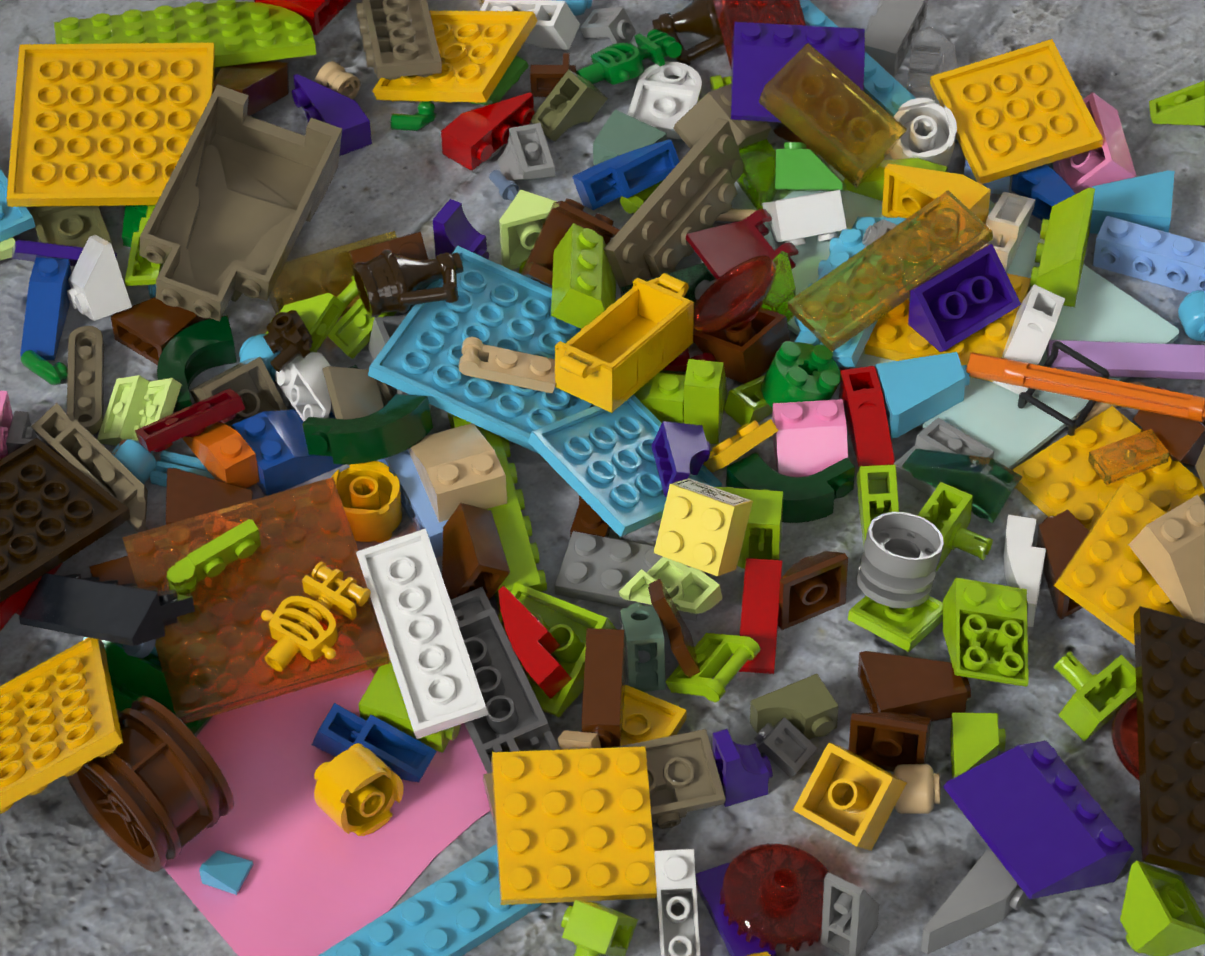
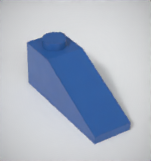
(46, 306)

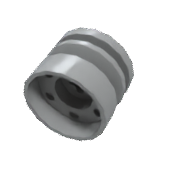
(899, 559)

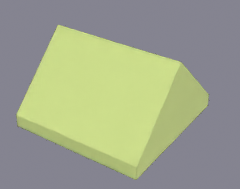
(521, 227)

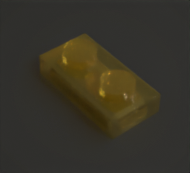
(1128, 456)

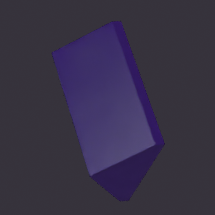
(962, 299)

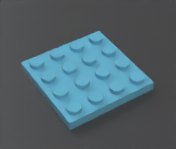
(611, 462)

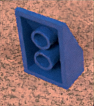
(282, 450)

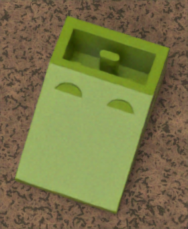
(764, 524)
(987, 631)

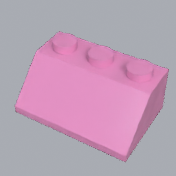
(1104, 164)

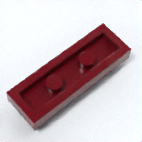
(190, 421)

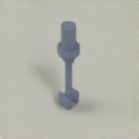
(507, 188)

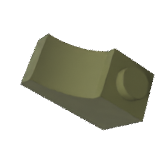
(568, 104)
(803, 703)

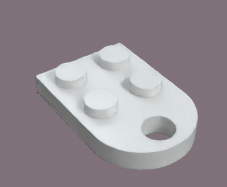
(665, 100)

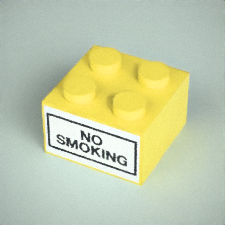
(703, 527)

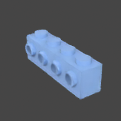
(1150, 255)

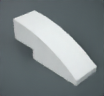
(1008, 223)
(1022, 561)

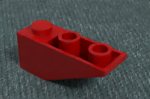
(482, 131)
(866, 416)

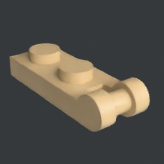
(507, 366)

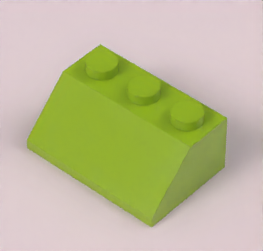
(1064, 246)
(581, 277)

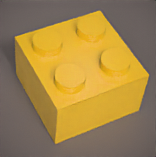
(849, 796)

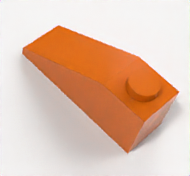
(225, 455)

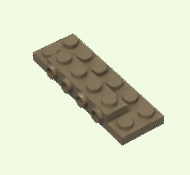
(398, 38)
(682, 204)
(679, 777)

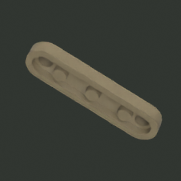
(86, 377)

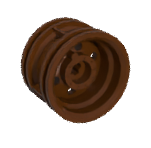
(154, 786)

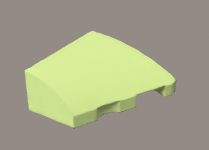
(688, 587)

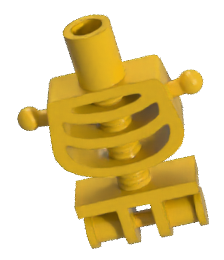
(301, 616)

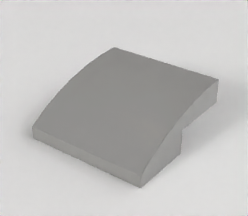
(943, 438)

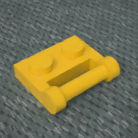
(745, 439)

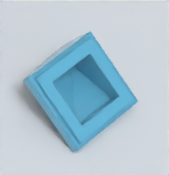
(225, 871)

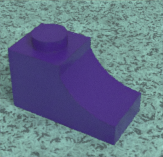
(454, 230)
(679, 452)
(740, 769)

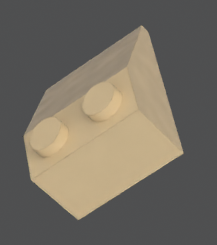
(459, 469)
(1175, 556)

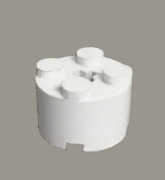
(929, 131)

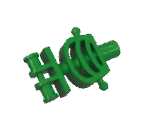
(624, 61)

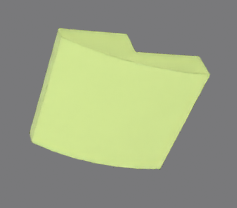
(136, 404)

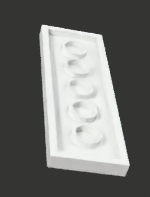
(421, 634)

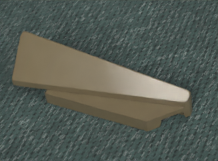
(94, 460)

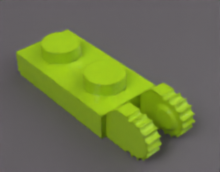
(214, 557)

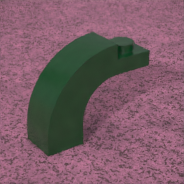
(193, 352)
(371, 437)
(803, 497)

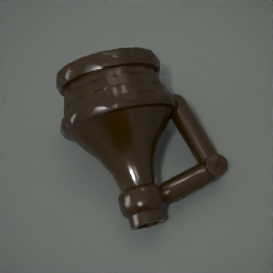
(696, 18)
(397, 281)

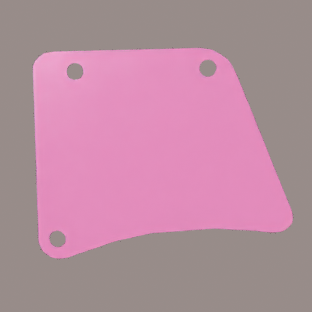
(308, 874)

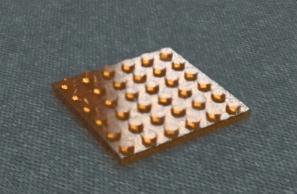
(219, 651)

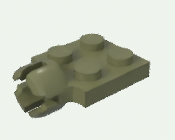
(68, 224)

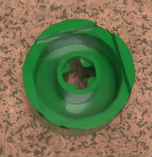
(801, 374)

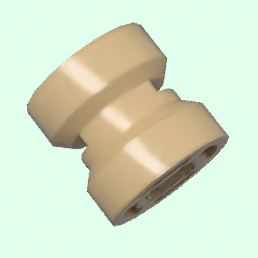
(335, 78)

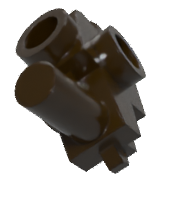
(288, 336)

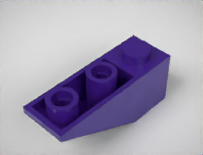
(333, 109)

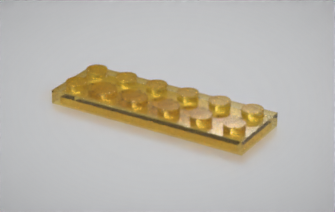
(888, 269)

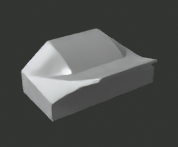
(526, 154)

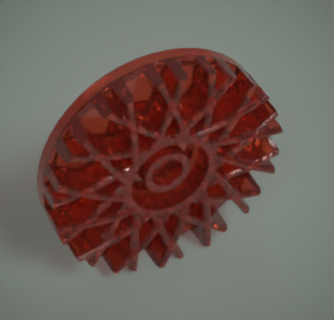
(775, 895)

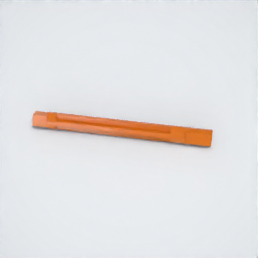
(1087, 387)

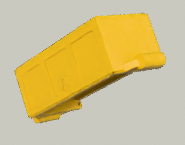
(627, 343)

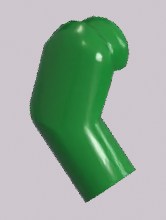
(416, 121)
(50, 373)

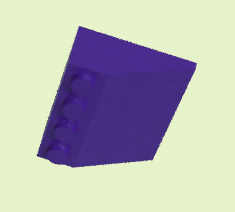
(765, 48)
(1040, 821)

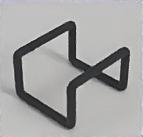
(1025, 397)

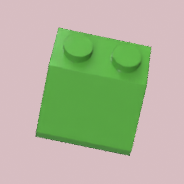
(804, 170)

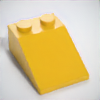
(912, 188)

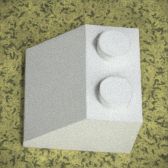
(806, 216)
(97, 281)

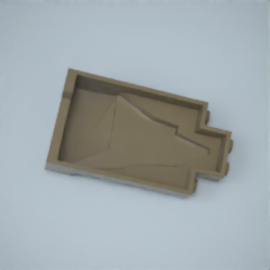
(236, 205)

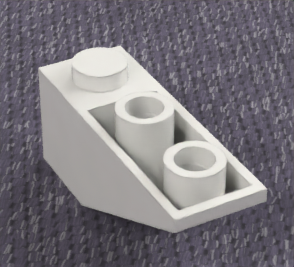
(1032, 329)
(306, 385)
(677, 903)

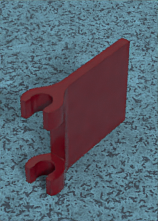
(736, 242)

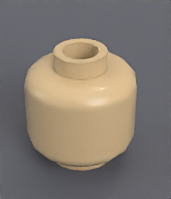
(921, 790)

